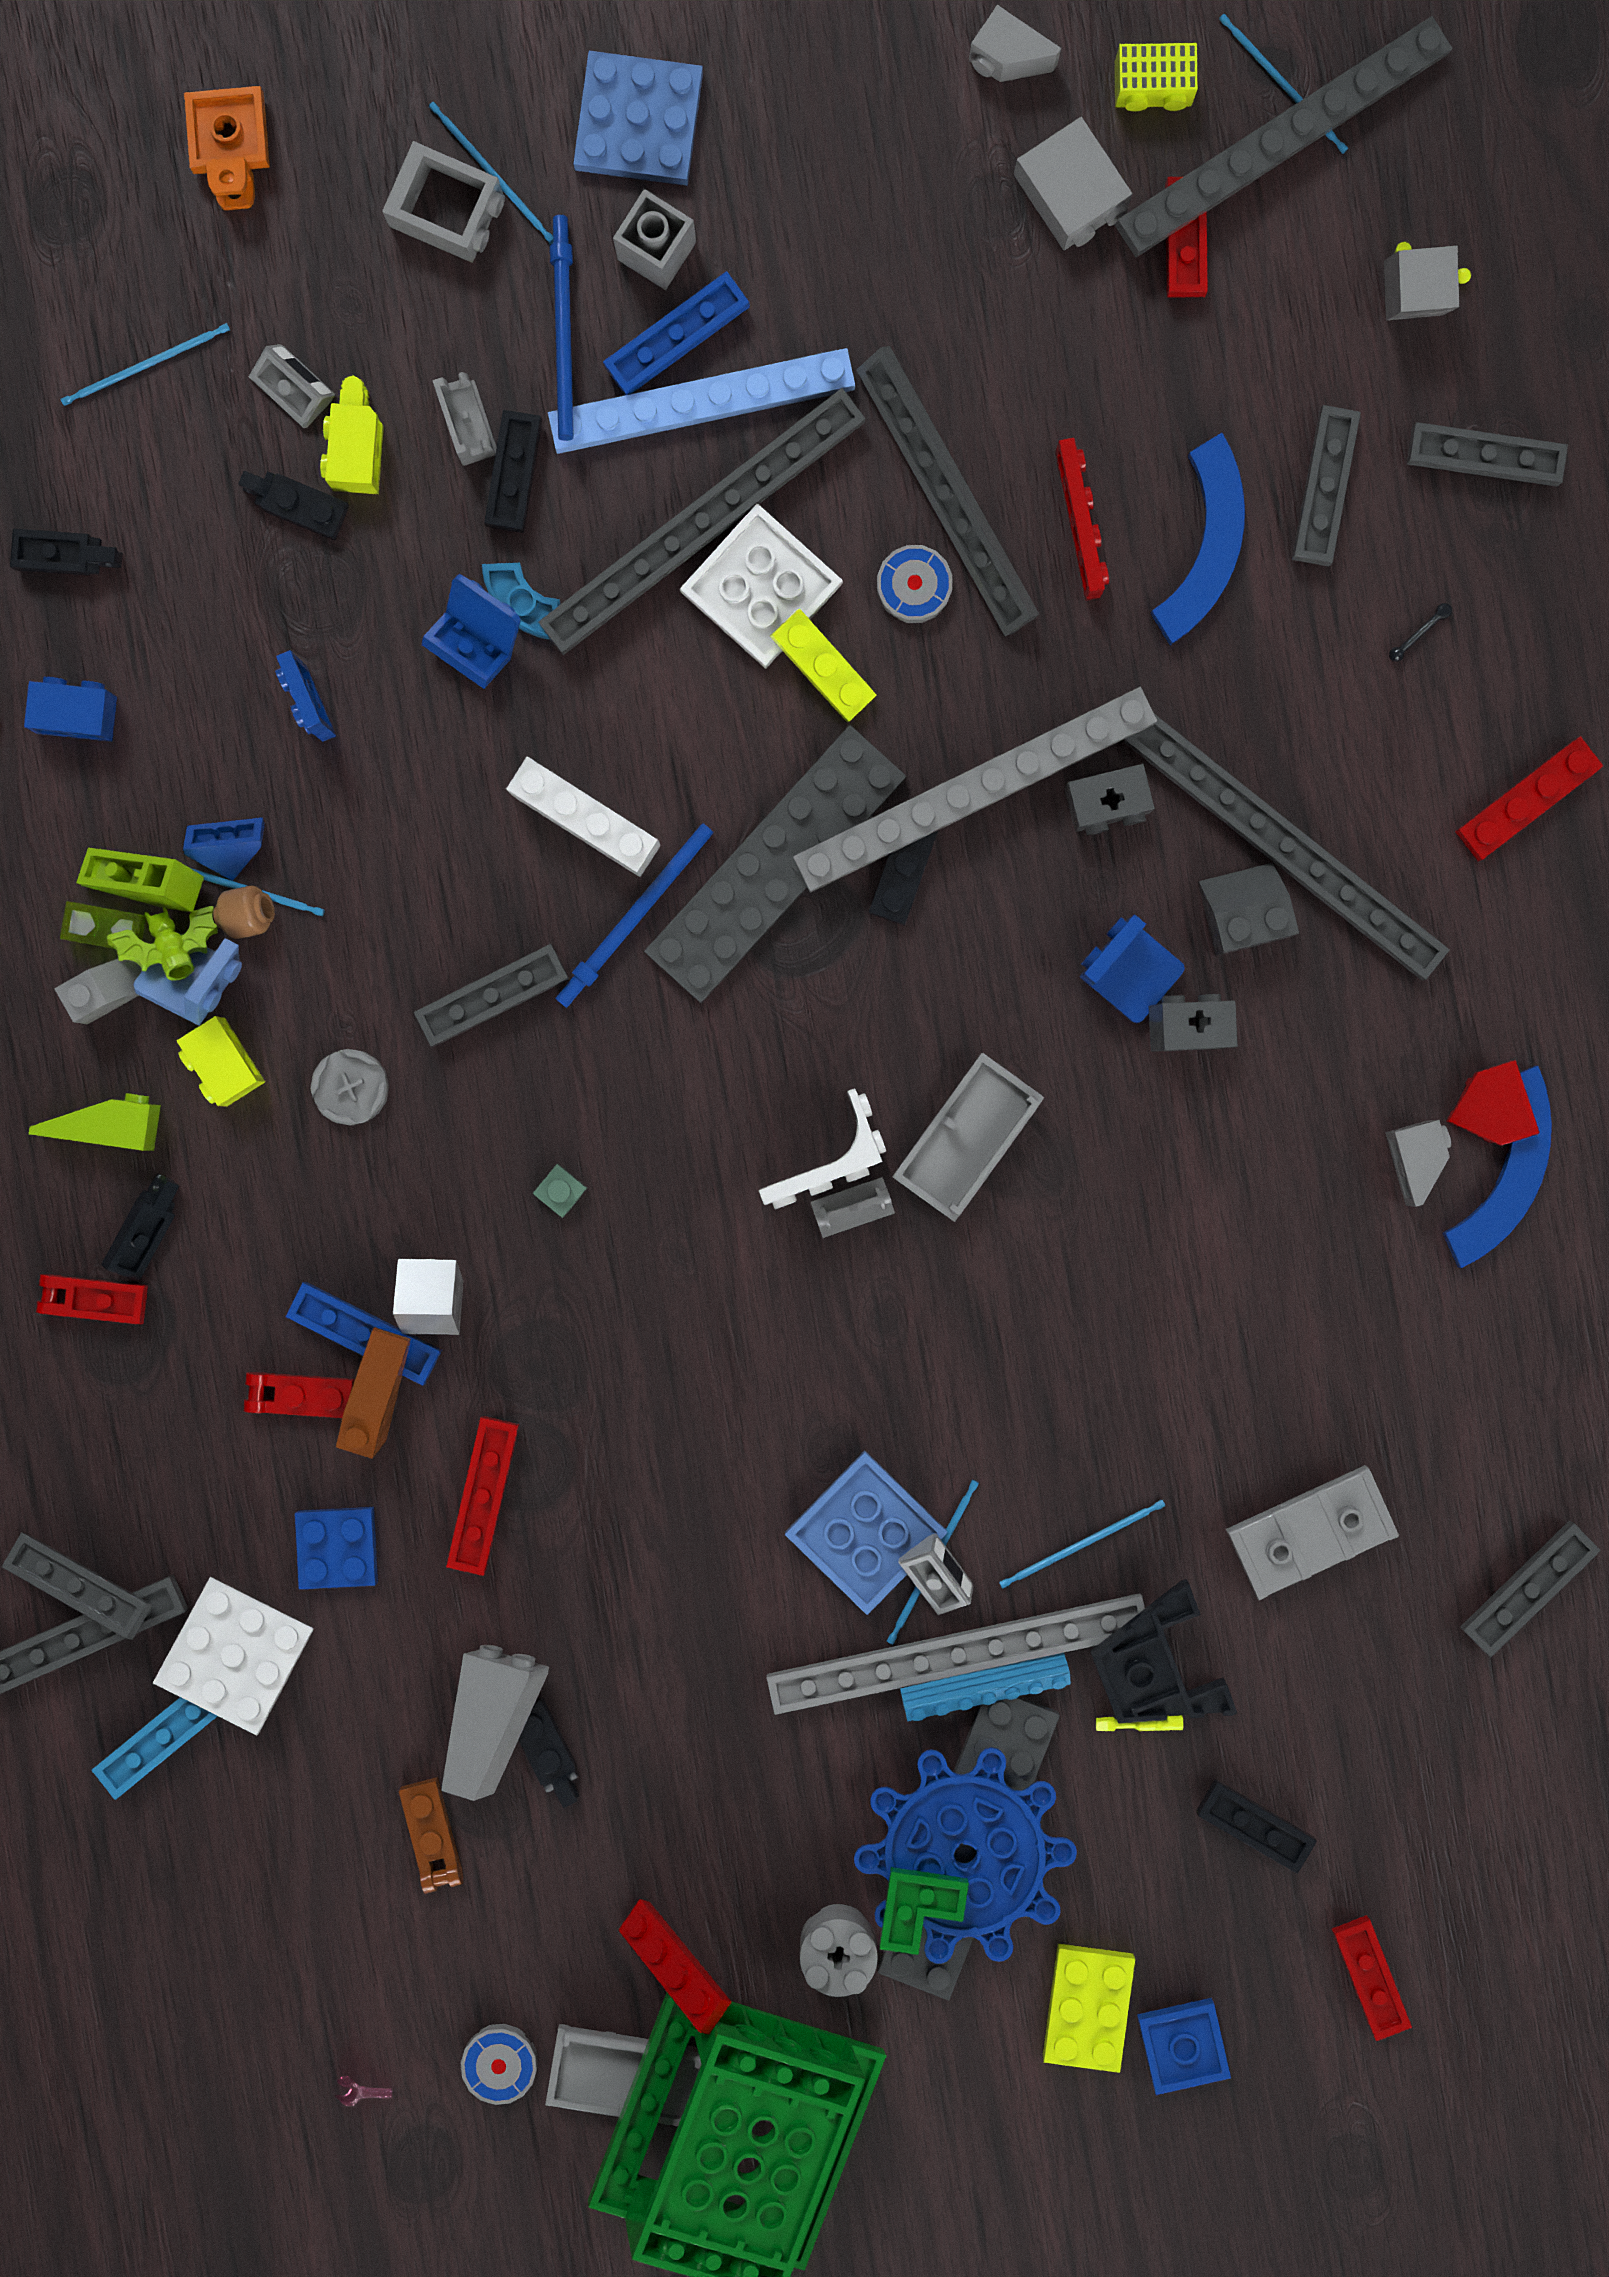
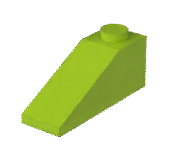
(141, 878)
(114, 1123)

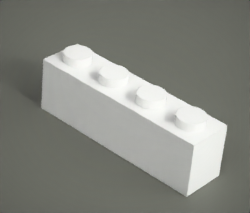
(583, 816)

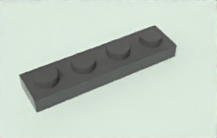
(1487, 454)
(1326, 485)
(491, 995)
(77, 1586)
(1530, 1588)

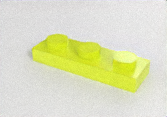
(823, 665)

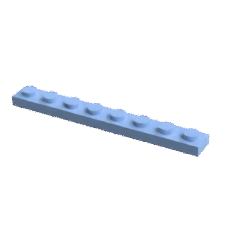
(706, 400)

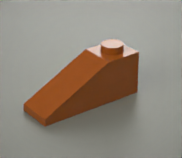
(373, 1394)

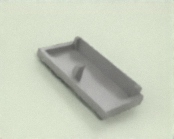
(968, 1137)
(1312, 1532)
(597, 2069)

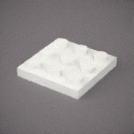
(759, 582)
(233, 1656)

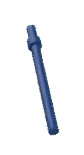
(561, 258)
(586, 972)

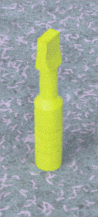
(1111, 1724)

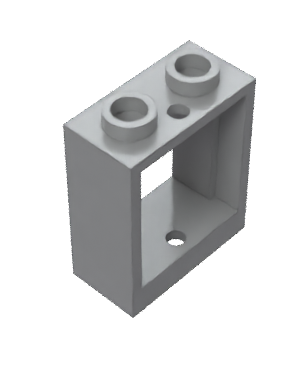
(409, 186)

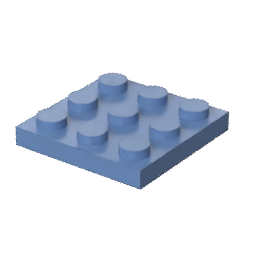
(638, 118)
(862, 1531)

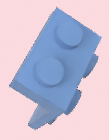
(198, 992)

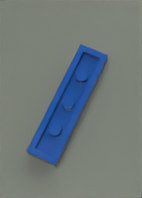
(676, 334)
(353, 1328)

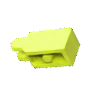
(353, 442)

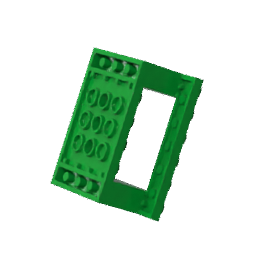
(750, 2071)

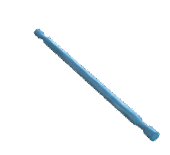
(1274, 73)
(486, 166)
(145, 364)
(275, 898)
(950, 1528)
(1081, 1544)

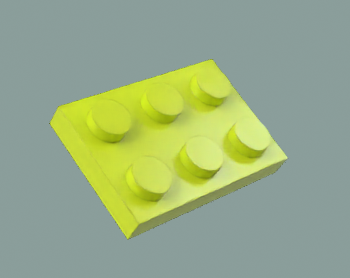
(1088, 2008)

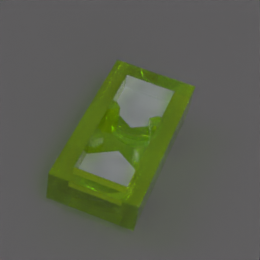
(93, 924)

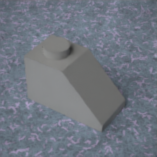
(1011, 49)
(99, 990)
(1419, 1158)

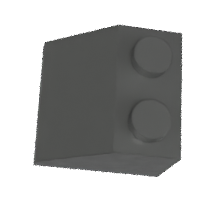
(1247, 909)

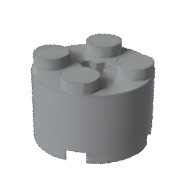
(832, 1972)

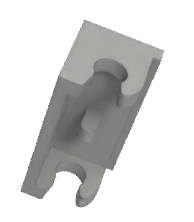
(465, 419)

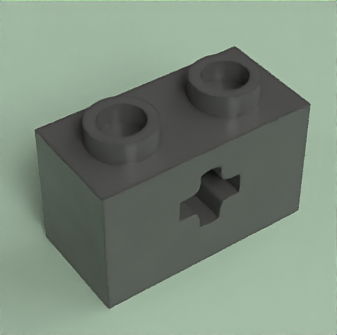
(1126, 784)
(1213, 1030)

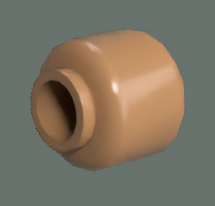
(244, 912)

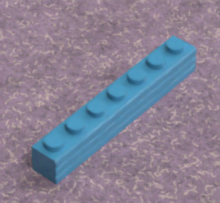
(985, 1687)

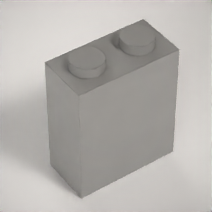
(1073, 184)

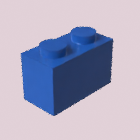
(70, 710)

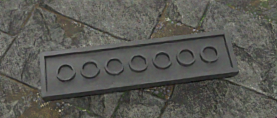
(762, 875)
(1022, 1734)

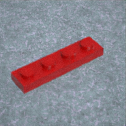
(1078, 503)
(1529, 798)
(482, 1495)
(675, 1967)

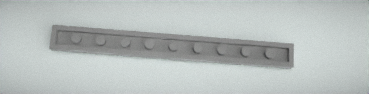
(975, 789)
(950, 1655)

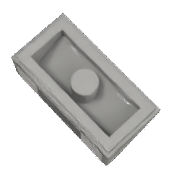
(291, 384)
(937, 1575)

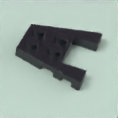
(1142, 1671)

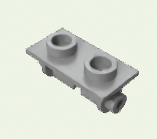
(852, 1207)

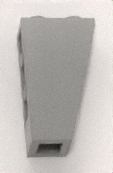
(488, 1718)

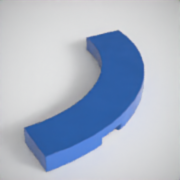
(1220, 541)
(1514, 1188)

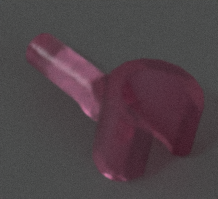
(357, 2092)

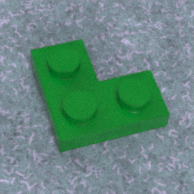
(912, 1897)

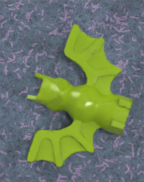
(169, 946)

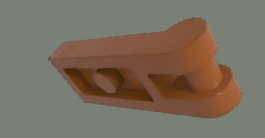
(431, 1834)

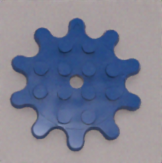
(993, 1820)

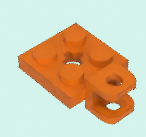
(231, 158)

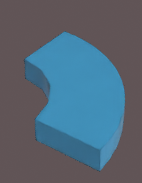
(508, 585)

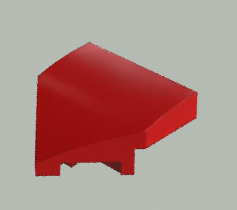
(1496, 1106)

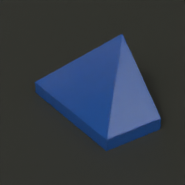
(224, 845)

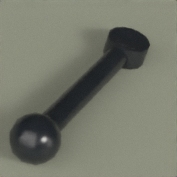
(1442, 612)

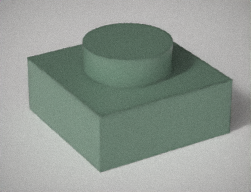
(560, 1190)

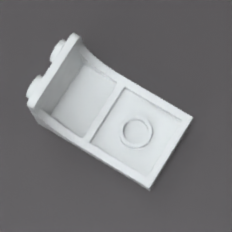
(853, 1165)

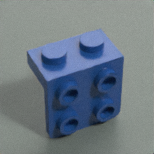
(474, 632)
(1131, 969)

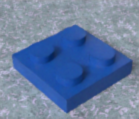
(309, 709)
(336, 1548)
(1183, 2046)

